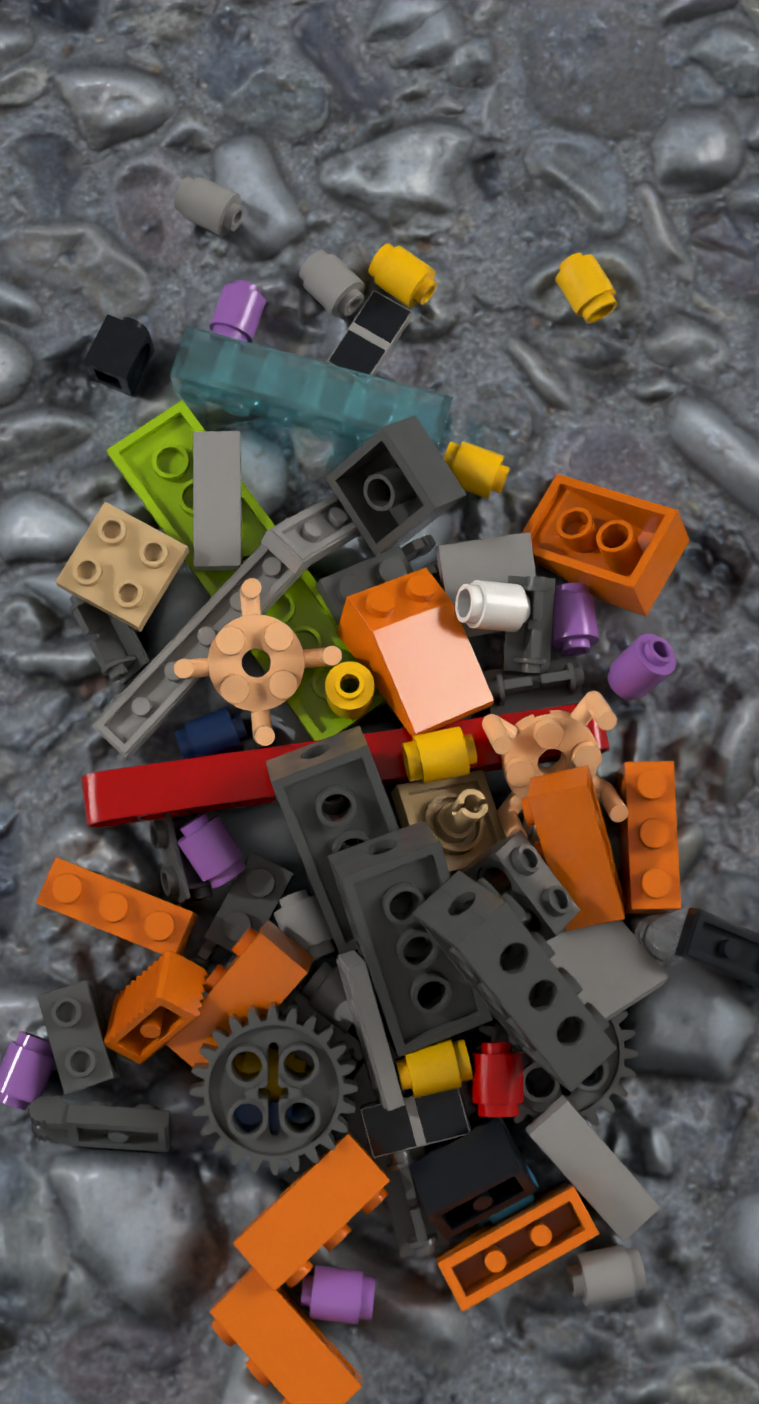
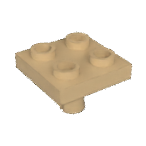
(122, 566)
(456, 811)

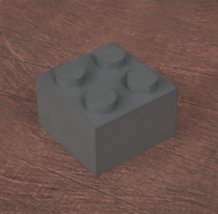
(395, 485)

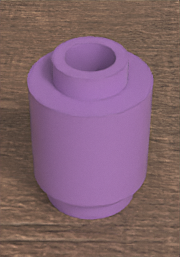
(238, 311)
(574, 619)
(641, 667)
(211, 850)
(25, 1070)
(338, 1295)

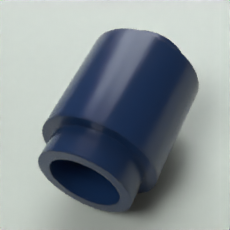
(212, 734)

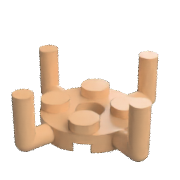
(285, 658)
(565, 731)

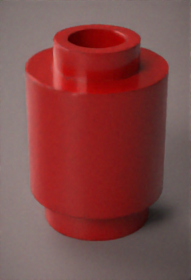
(497, 1080)

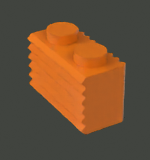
(155, 1007)

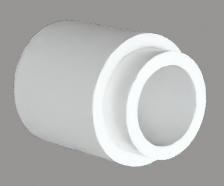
(492, 605)

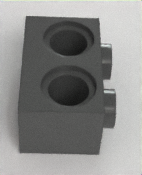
(520, 871)
(77, 1036)

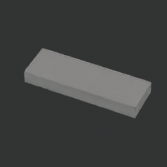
(217, 501)
(311, 534)
(370, 1030)
(592, 1168)

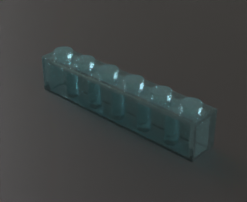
(299, 390)

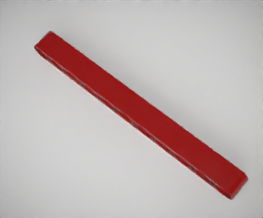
(243, 777)

